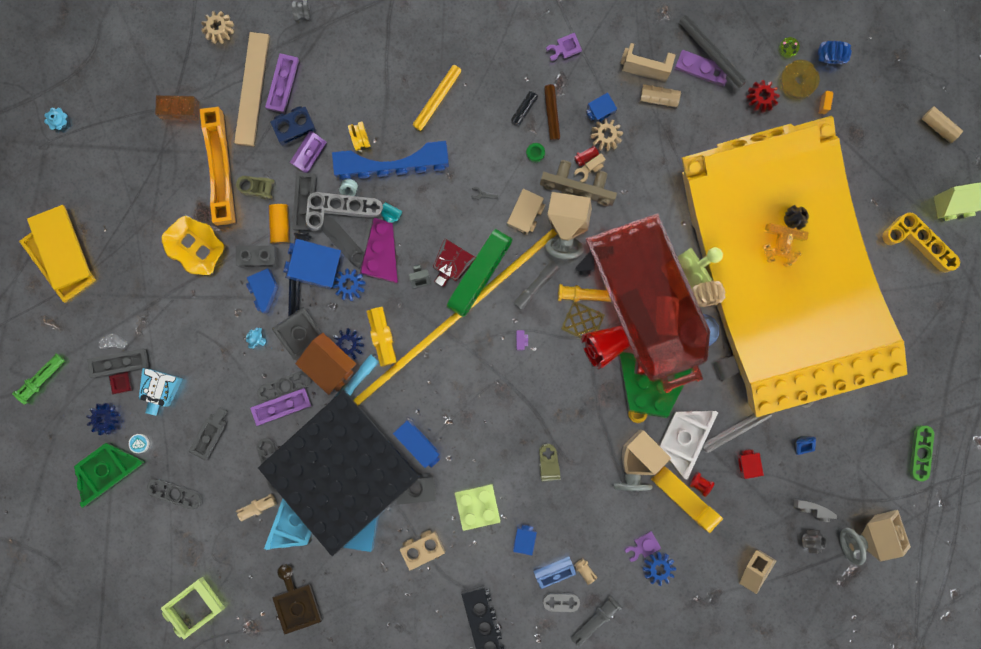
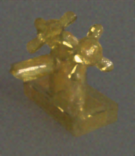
(783, 244)

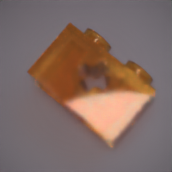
(177, 107)

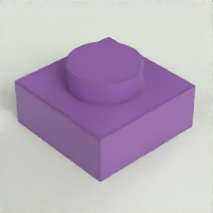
(521, 340)

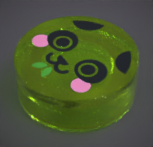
(789, 47)

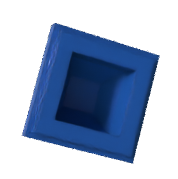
(805, 444)

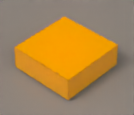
(826, 102)

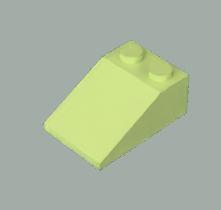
(959, 200)

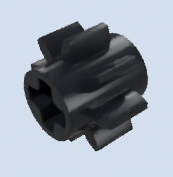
(796, 217)

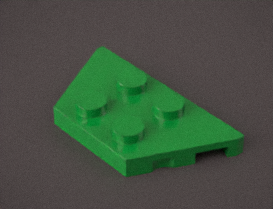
(102, 471)

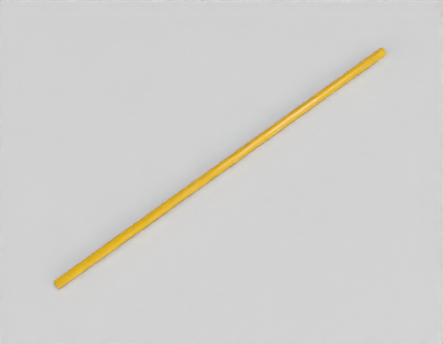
(453, 318)

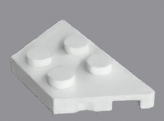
(686, 438)

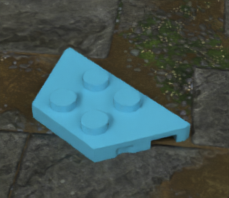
(287, 529)

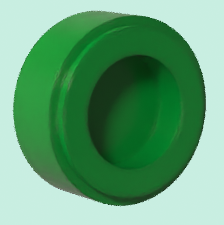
(535, 152)

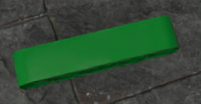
(479, 273)

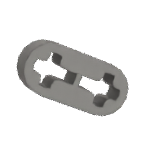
(560, 607)

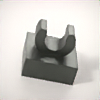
(419, 277)

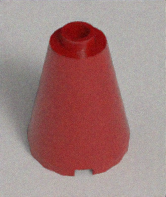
(604, 345)

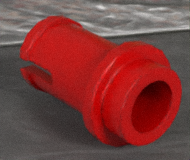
(586, 156)

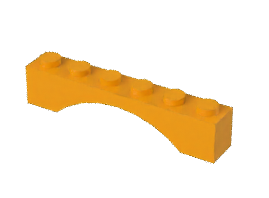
(220, 179)

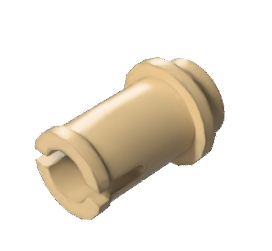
(585, 571)

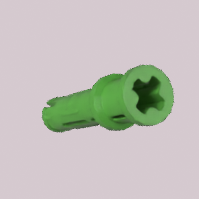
(33, 385)

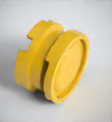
(359, 136)

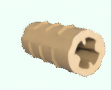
(660, 95)
(942, 124)

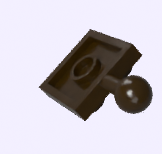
(296, 606)

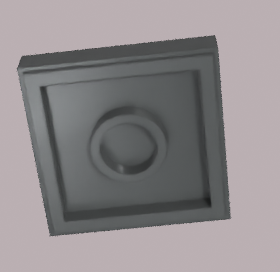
(297, 332)

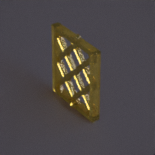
(568, 315)

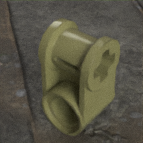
(259, 187)
(549, 466)

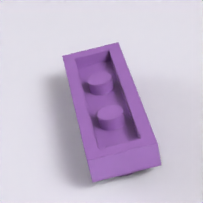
(282, 83)
(281, 406)

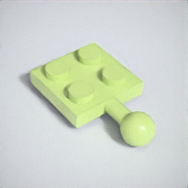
(695, 268)

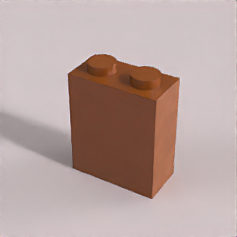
(326, 364)

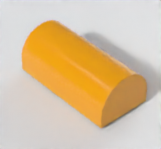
(279, 224)

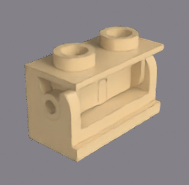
(525, 212)

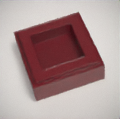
(120, 383)

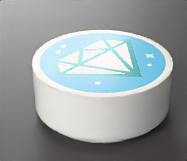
(139, 443)

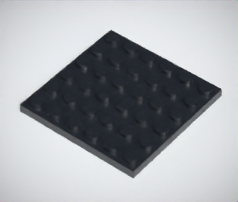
(338, 473)

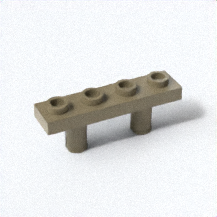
(572, 187)

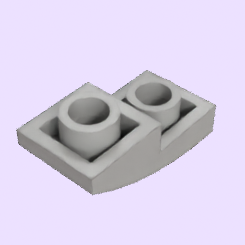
(822, 513)

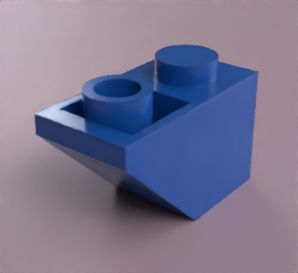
(264, 289)

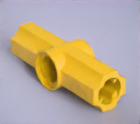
(381, 336)

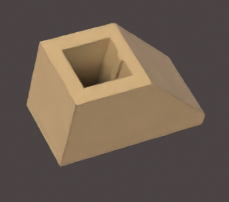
(757, 571)

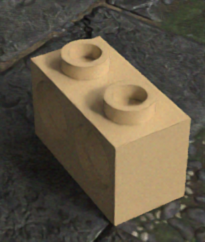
(424, 554)

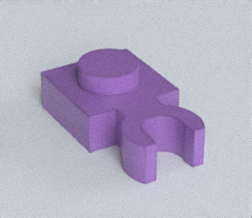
(566, 46)
(645, 544)

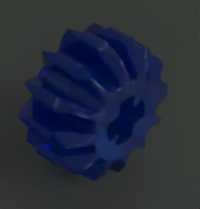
(351, 338)
(96, 420)

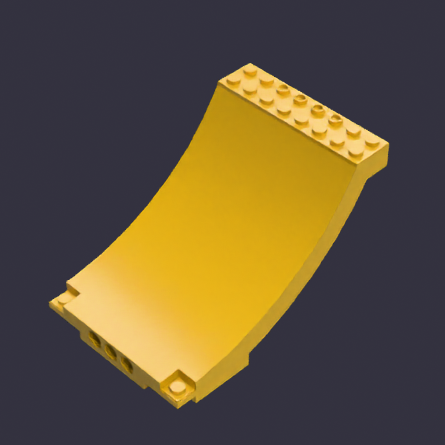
(803, 325)

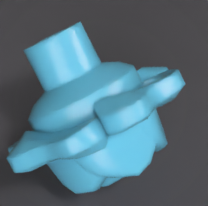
(55, 118)
(255, 337)

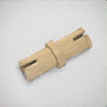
(256, 507)

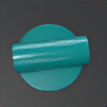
(390, 213)

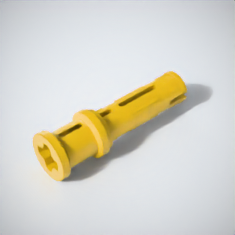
(577, 293)

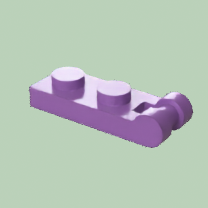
(700, 68)

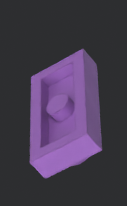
(308, 152)

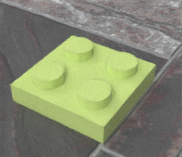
(477, 507)

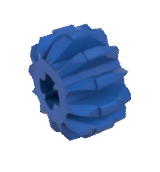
(834, 52)
(344, 280)
(652, 572)

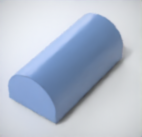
(554, 572)

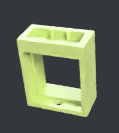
(208, 596)

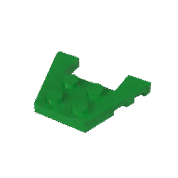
(644, 395)

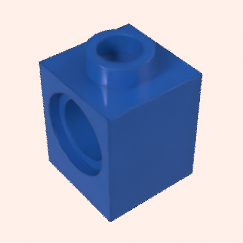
(601, 108)
(524, 540)

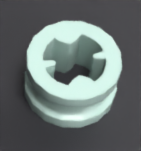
(348, 183)

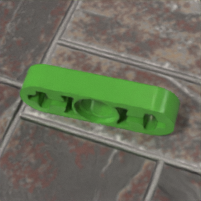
(914, 457)

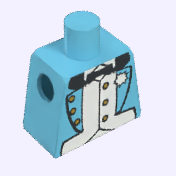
(157, 389)

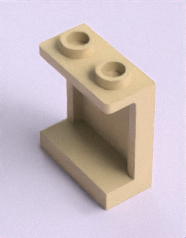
(647, 67)

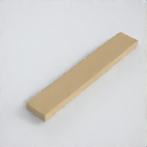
(252, 89)

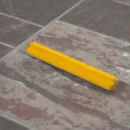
(437, 97)

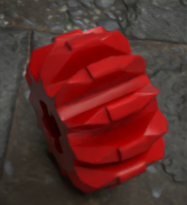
(767, 92)

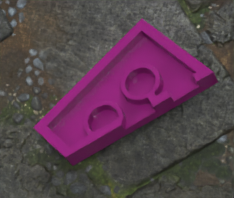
(379, 254)

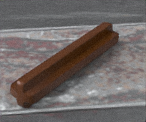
(552, 113)

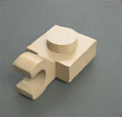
(594, 165)

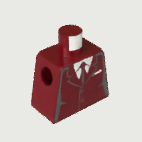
(451, 263)

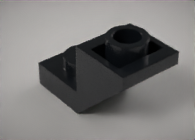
(586, 266)

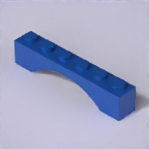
(431, 155)

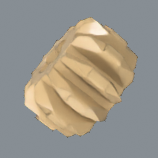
(224, 28)
(599, 136)
(709, 293)

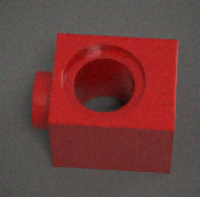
(750, 464)

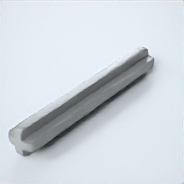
(733, 432)

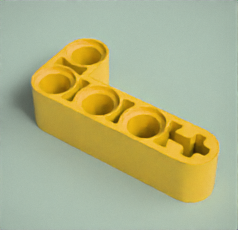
(924, 245)
(687, 499)

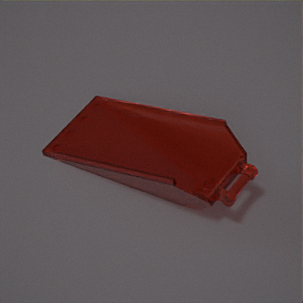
(652, 300)

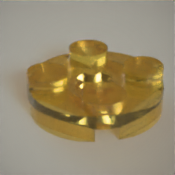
(792, 71)

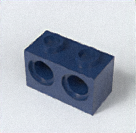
(295, 130)

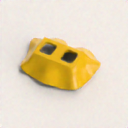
(187, 256)

